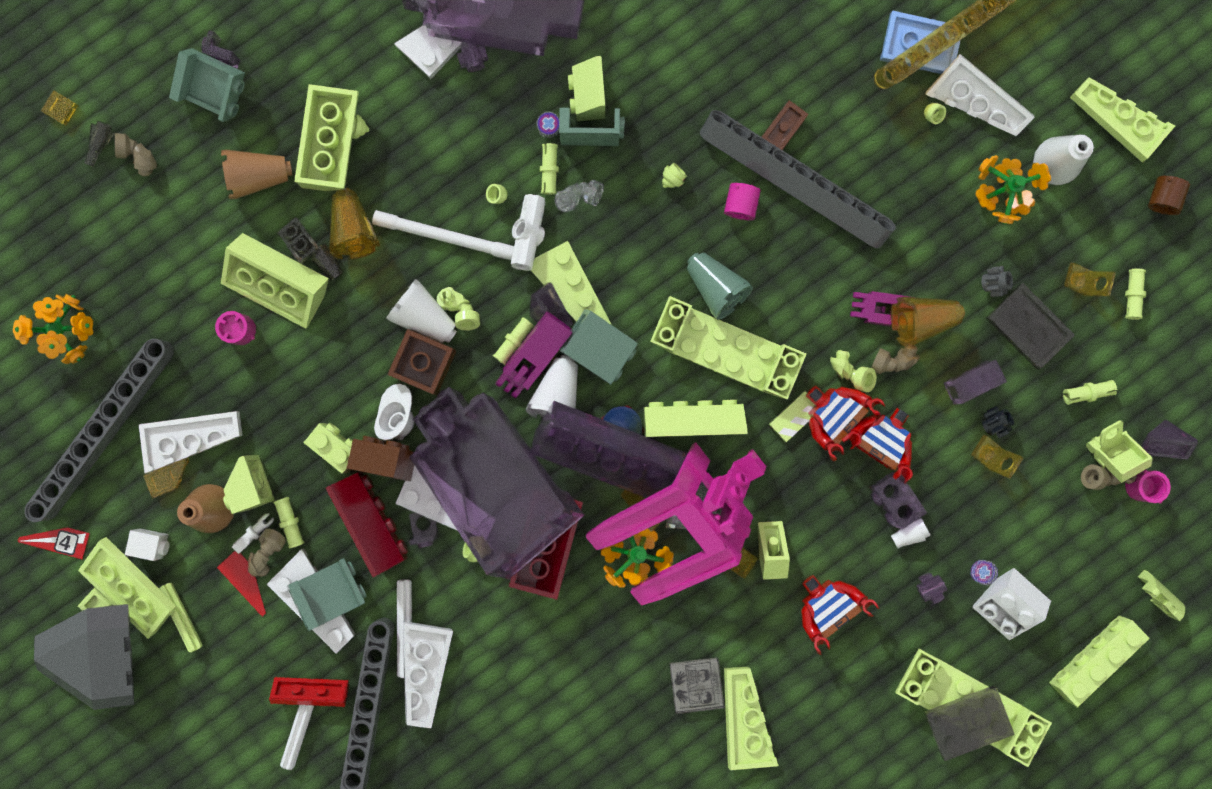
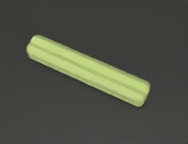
(182, 619)

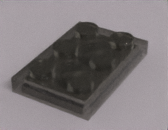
(1030, 326)
(969, 723)

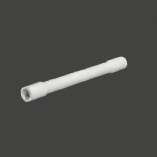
(394, 222)

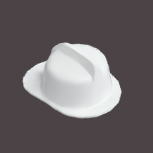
(394, 413)

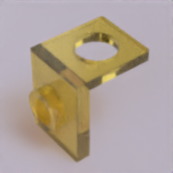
(1084, 280)
(993, 456)

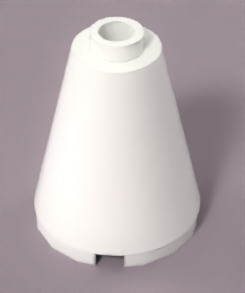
(1064, 156)
(422, 314)
(557, 385)

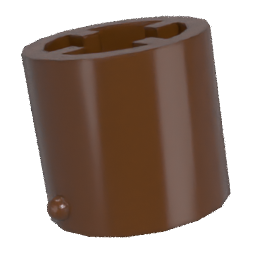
(1169, 195)

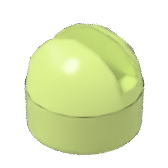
(935, 113)
(496, 194)

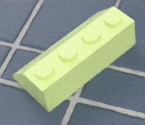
(326, 138)
(273, 280)
(694, 420)

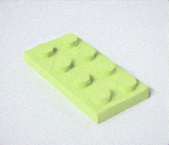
(125, 584)

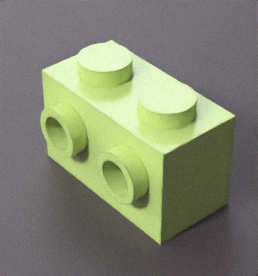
(330, 445)

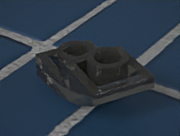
(298, 240)

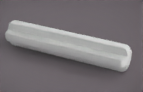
(296, 736)

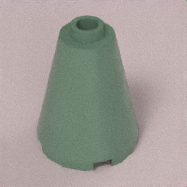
(717, 284)

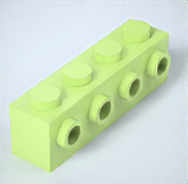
(1099, 660)

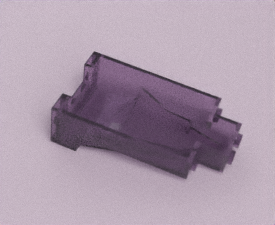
(492, 484)

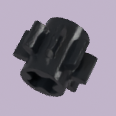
(998, 422)

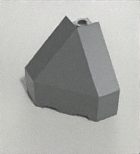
(90, 656)

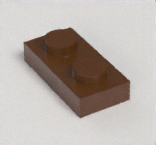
(785, 125)

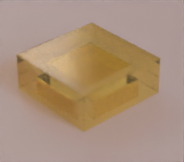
(59, 107)

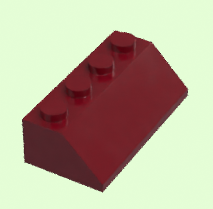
(367, 523)
(546, 571)

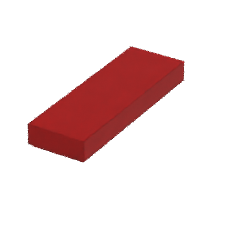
(309, 692)

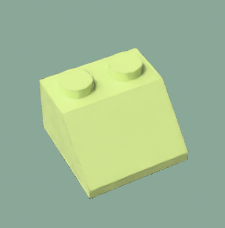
(588, 90)
(247, 485)

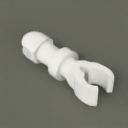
(252, 533)

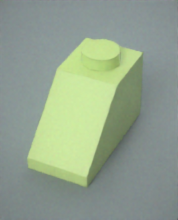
(773, 550)

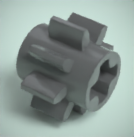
(997, 281)

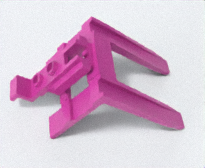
(717, 534)

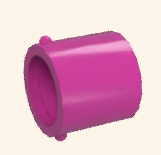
(742, 201)
(235, 328)
(1149, 487)

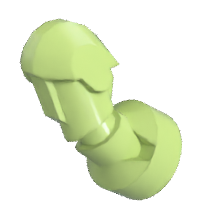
(451, 301)
(862, 378)

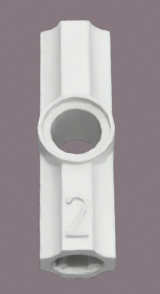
(528, 232)

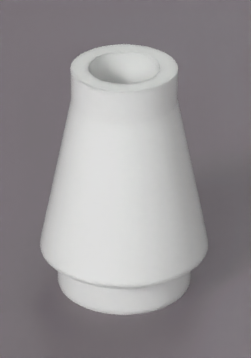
(913, 533)

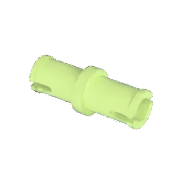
(549, 168)
(1135, 294)
(513, 341)
(1089, 392)
(288, 522)

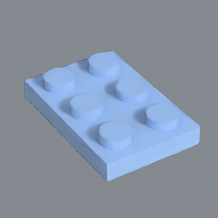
(906, 30)

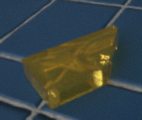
(165, 478)

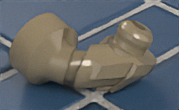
(143, 158)
(904, 360)
(1097, 478)
(270, 542)

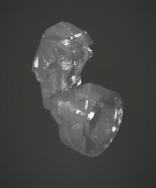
(569, 197)

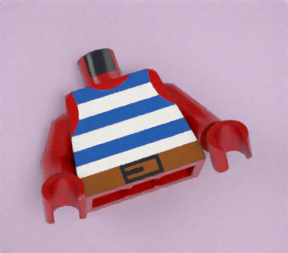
(837, 415)
(885, 442)
(830, 608)

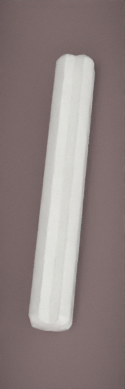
(404, 613)

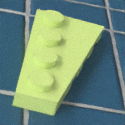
(1129, 125)
(746, 730)

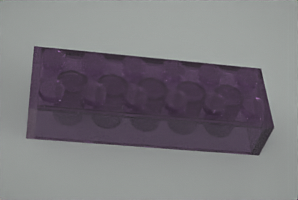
(605, 451)

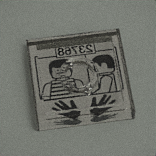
(696, 685)

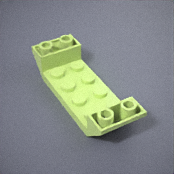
(727, 349)
(935, 683)

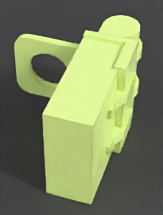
(1119, 452)

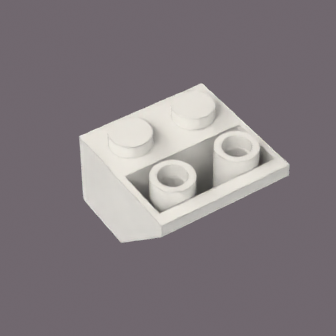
(1012, 604)

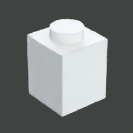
(147, 544)

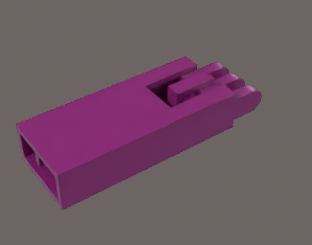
(868, 307)
(538, 349)

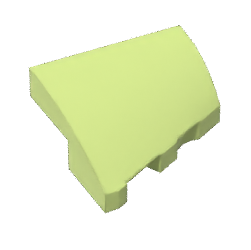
(1162, 596)

